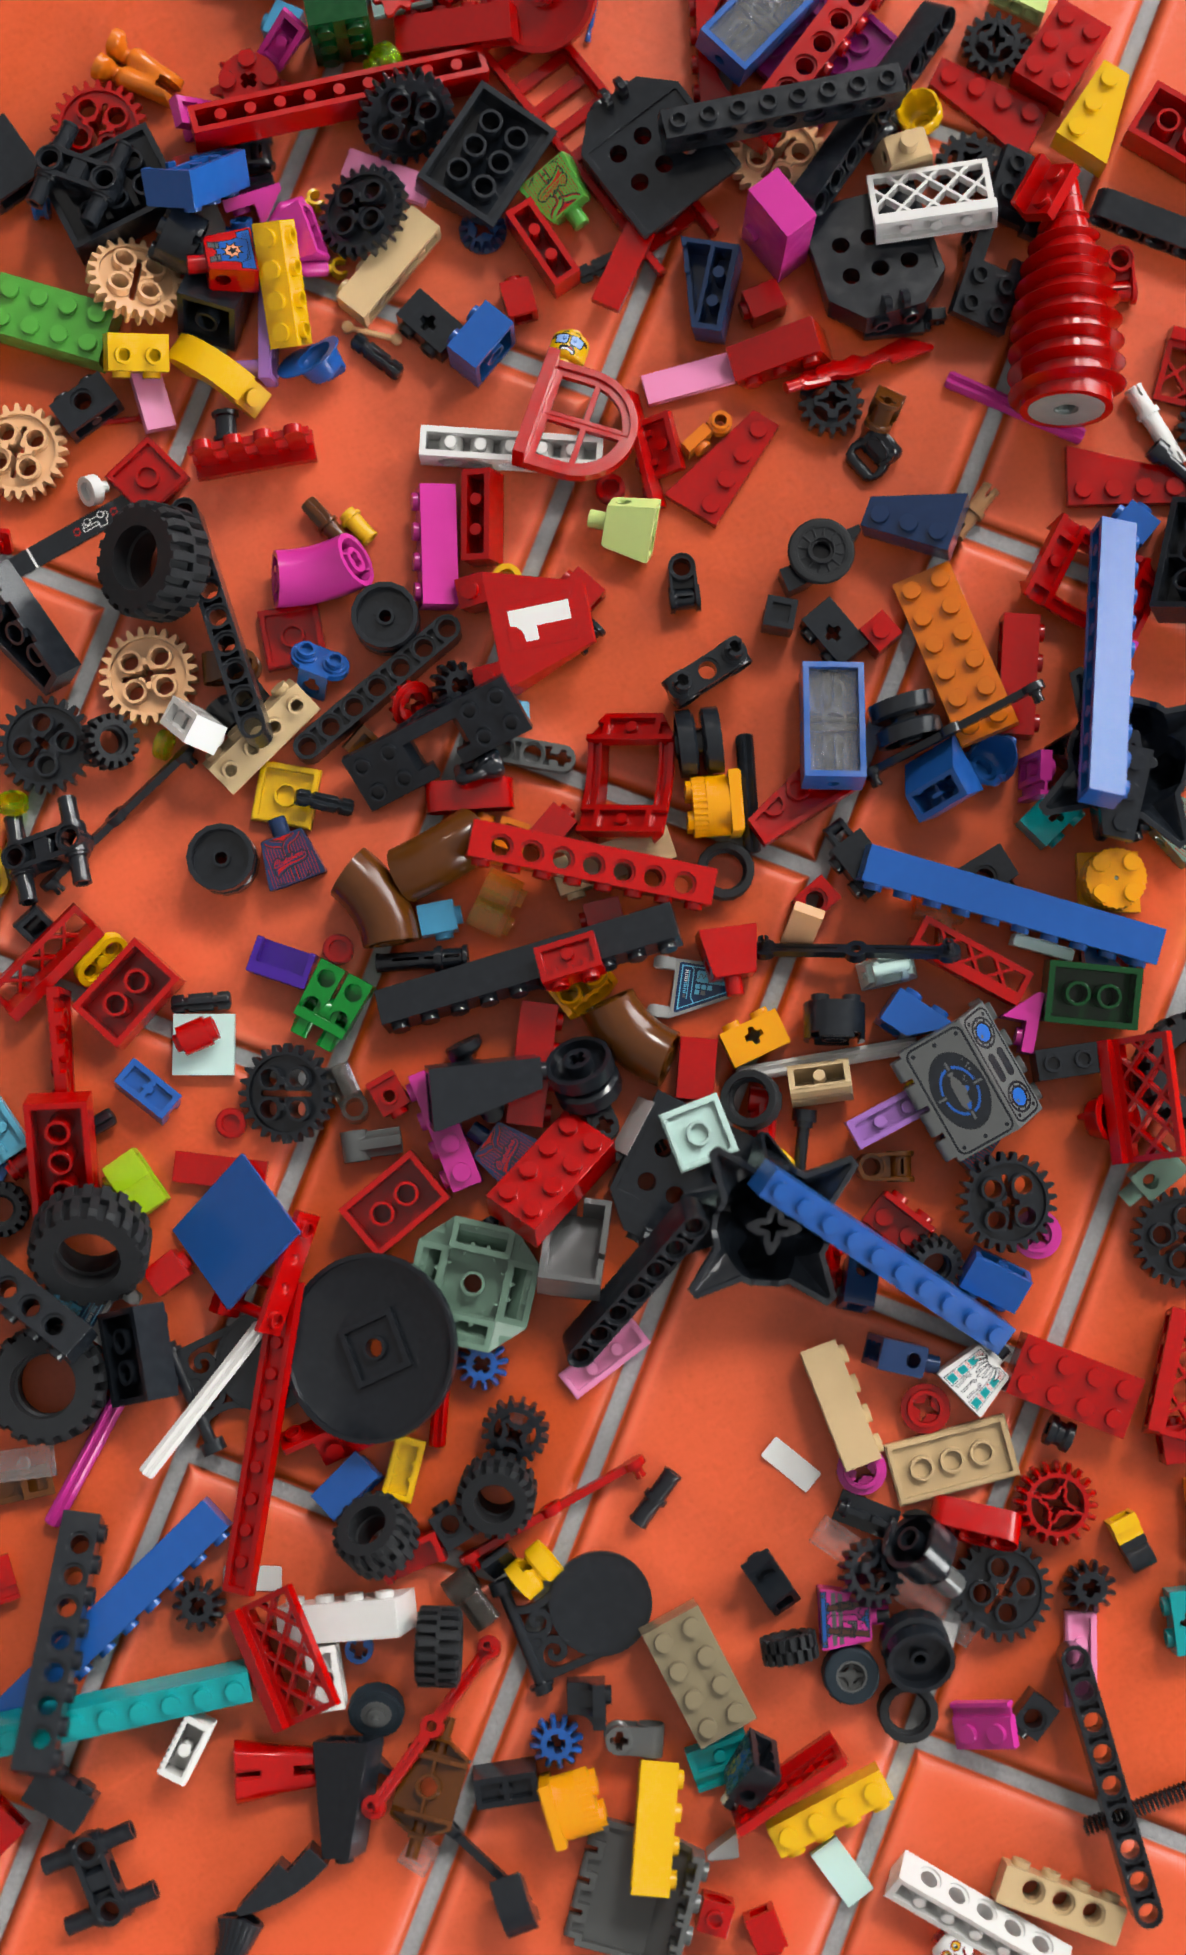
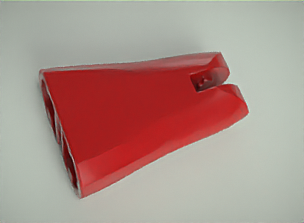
(270, 1769)

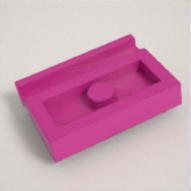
(1034, 774)
(984, 1724)

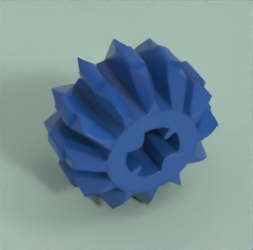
(481, 1374)
(564, 1732)

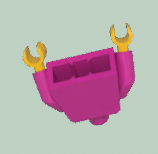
(311, 246)

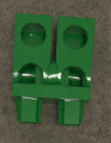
(330, 1014)

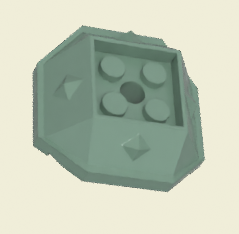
(506, 1271)

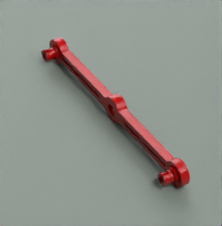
(552, 1508)
(375, 1805)

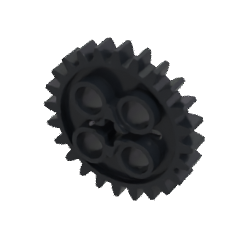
(380, 111)
(364, 212)
(24, 728)
(287, 1065)
(1032, 1197)
(1162, 1214)
(1024, 1607)

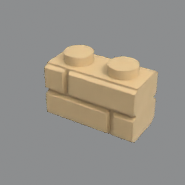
(820, 1082)

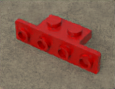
(656, 450)
(329, 1447)

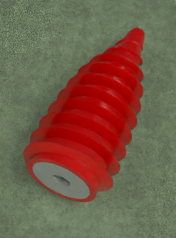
(1066, 325)

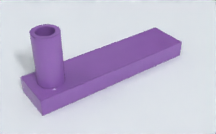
(268, 359)
(882, 1120)

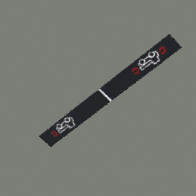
(67, 537)

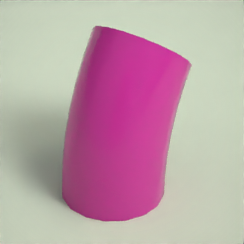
(320, 572)

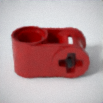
(1125, 280)

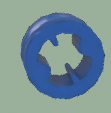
(45, 212)
(350, 1653)

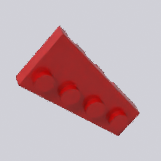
(989, 105)
(719, 475)
(1108, 481)
(791, 808)
(61, 1038)

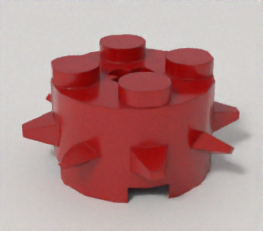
(246, 74)

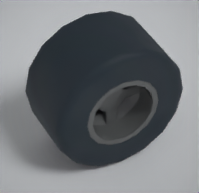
(854, 1684)

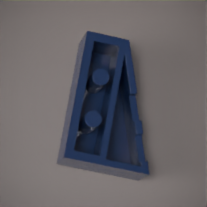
(712, 284)

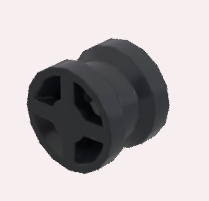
(1058, 1433)

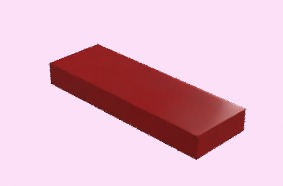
(621, 269)
(206, 1168)

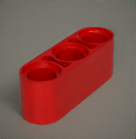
(481, 795)
(978, 1522)

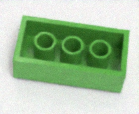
(54, 322)

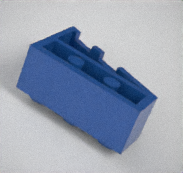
(197, 181)

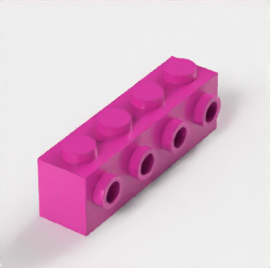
(436, 546)
(448, 1144)

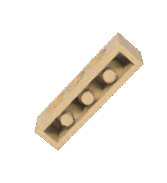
(1102, 1925)

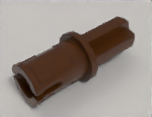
(322, 518)

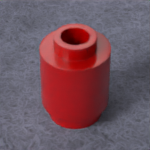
(196, 1035)

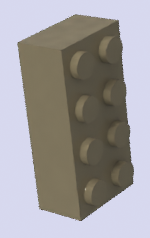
(697, 1673)

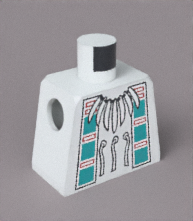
(975, 1376)

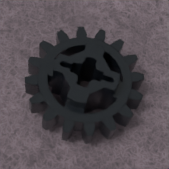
(1007, 44)
(964, 150)
(842, 404)
(518, 1417)
(868, 1575)

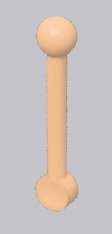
(348, 328)

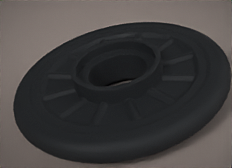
(821, 532)

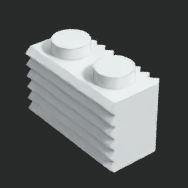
(186, 1747)

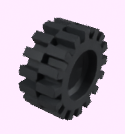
(93, 747)
(20, 1208)
(942, 1246)
(789, 1647)

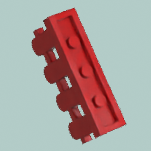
(253, 453)

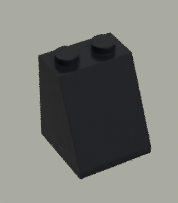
(210, 314)

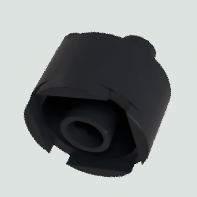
(176, 237)
(834, 1020)
(920, 1547)

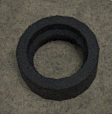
(746, 861)
(774, 1102)
(910, 1735)

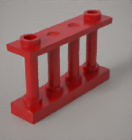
(280, 1286)

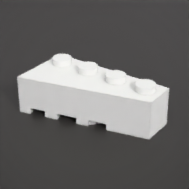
(357, 1615)

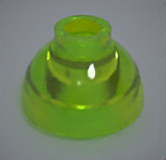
(382, 54)

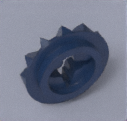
(485, 242)

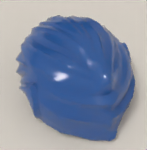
(994, 759)

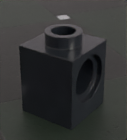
(779, 616)
(453, 1538)
(1046, 1714)

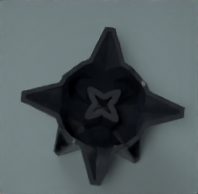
(1152, 728)
(756, 1239)

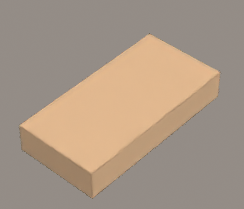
(802, 924)

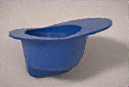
(316, 362)

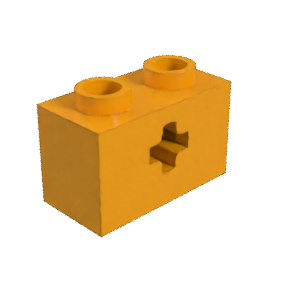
(772, 1037)

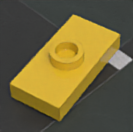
(404, 1468)

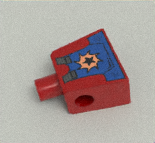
(228, 262)

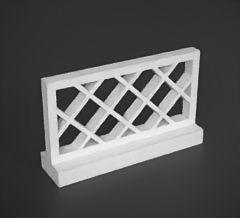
(935, 218)

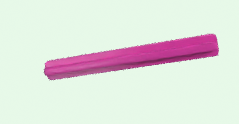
(999, 401)
(83, 1463)

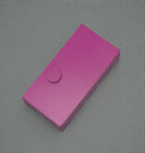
(778, 224)

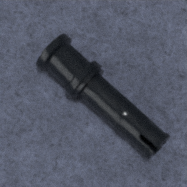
(438, 959)

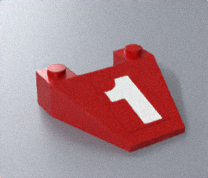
(533, 621)

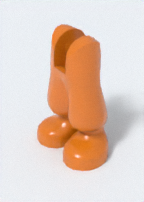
(140, 70)

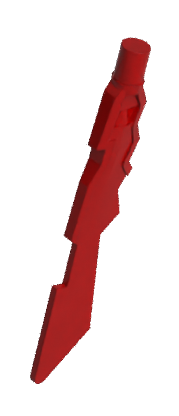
(856, 365)

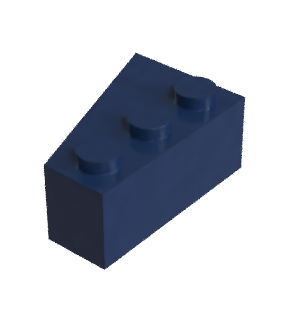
(917, 521)

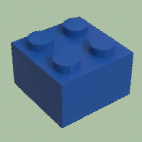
(481, 342)

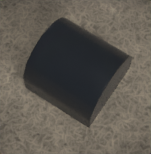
(33, 923)

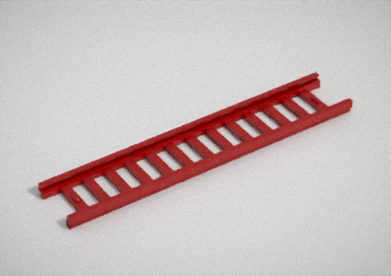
(587, 77)

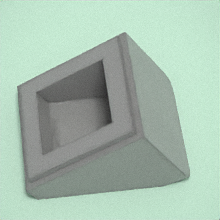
(724, 1847)

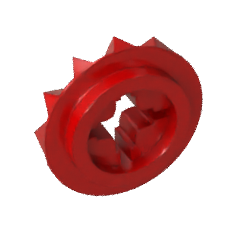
(414, 690)
(938, 1401)

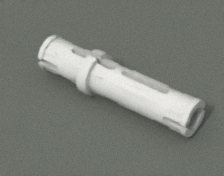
(1152, 420)

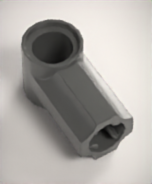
(364, 1144)

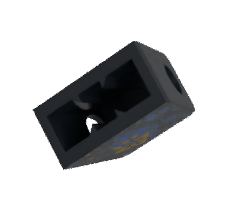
(751, 1771)

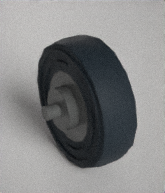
(376, 1709)

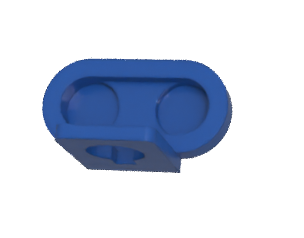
(318, 664)

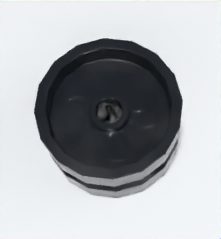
(368, 616)
(904, 719)
(698, 742)
(217, 842)
(584, 1075)
(916, 1650)

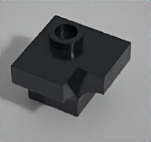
(589, 1698)

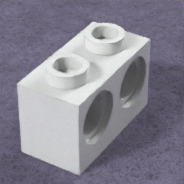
(193, 725)
(333, 1659)

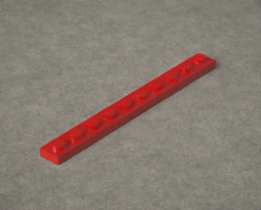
(261, 1454)

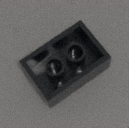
(138, 1354)

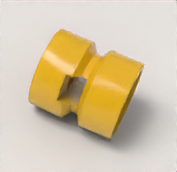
(532, 1570)

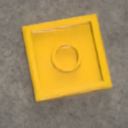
(276, 794)

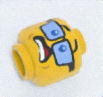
(572, 345)

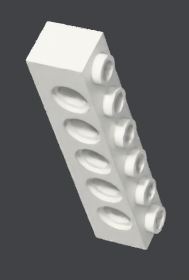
(493, 448)
(966, 1911)

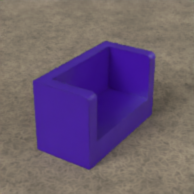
(282, 963)

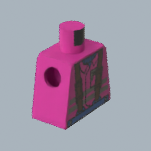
(843, 1621)

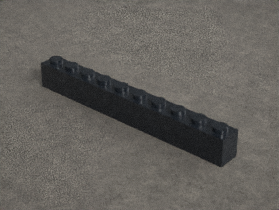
(516, 970)

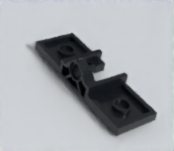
(984, 290)
(394, 764)

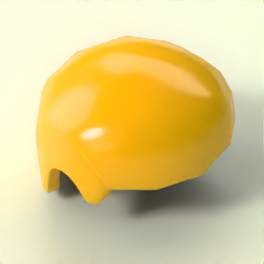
(920, 108)

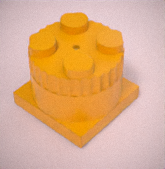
(715, 805)
(1110, 880)
(571, 1805)

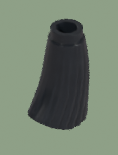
(237, 1933)

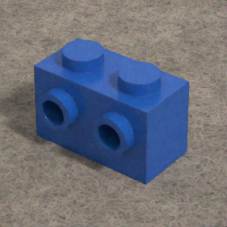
(994, 1280)

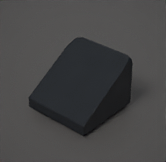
(498, 1560)

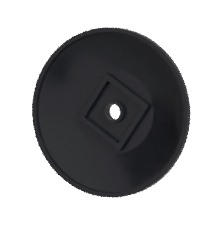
(333, 1364)

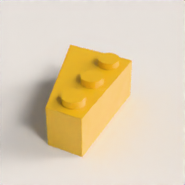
(1092, 121)

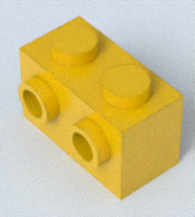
(135, 354)

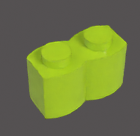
(136, 1179)

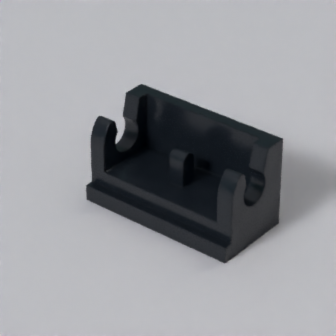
(505, 1783)

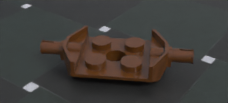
(431, 1815)

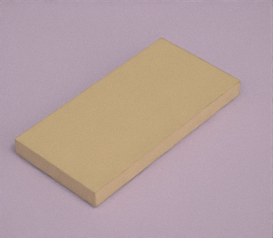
(951, 1459)

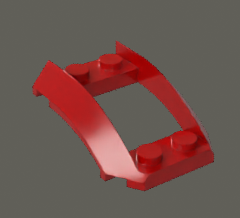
(1053, 562)
(626, 820)

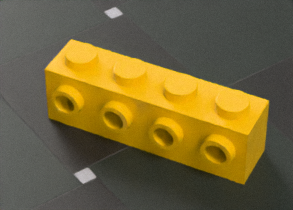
(282, 283)
(829, 1810)
(654, 1828)

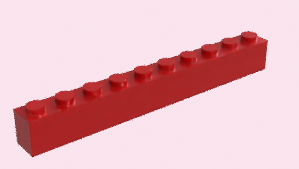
(321, 100)

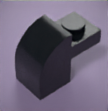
(770, 1581)
(514, 1905)

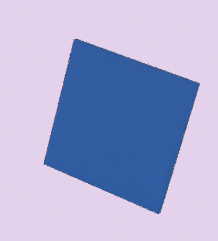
(236, 1231)

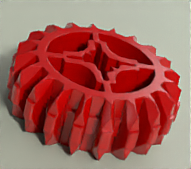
(1059, 1489)

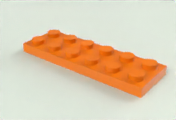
(954, 651)

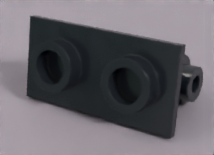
(864, 1514)

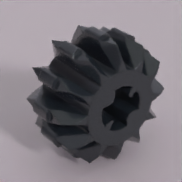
(446, 676)
(1092, 1595)
(188, 1598)

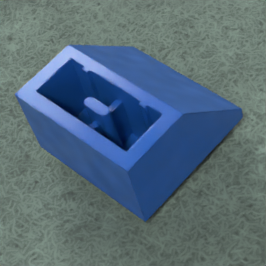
(939, 780)
(908, 1016)

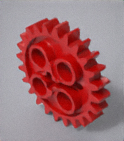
(97, 98)

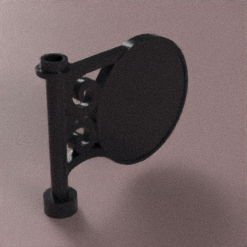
(239, 1388)
(593, 1608)

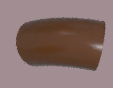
(433, 857)
(375, 903)
(634, 1036)

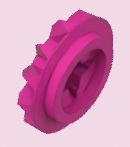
(1041, 1249)
(866, 1483)

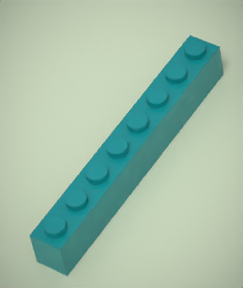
(141, 1703)

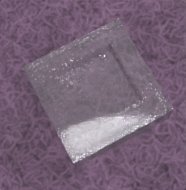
(425, 1859)

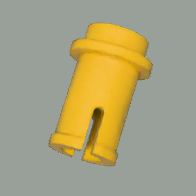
(358, 526)

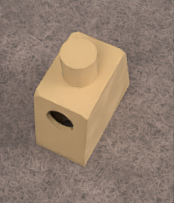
(902, 152)

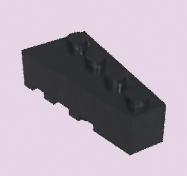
(31, 637)

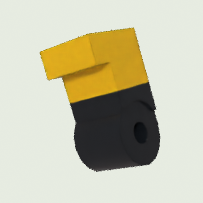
(1131, 1540)

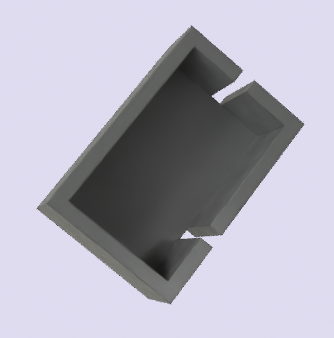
(576, 1253)

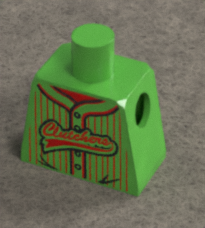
(559, 191)

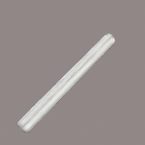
(854, 1054)
(201, 1402)

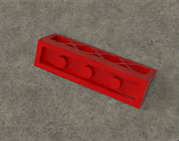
(57, 965)
(971, 974)

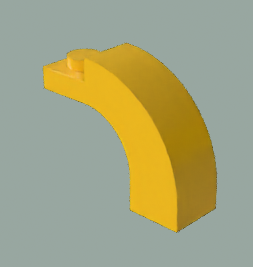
(219, 371)

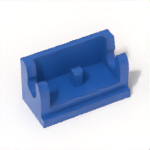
(147, 1091)
(350, 1480)

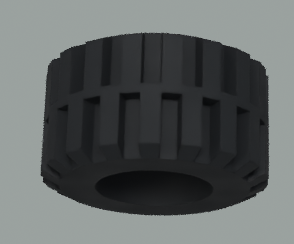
(491, 1517)
(389, 1549)
(438, 1646)

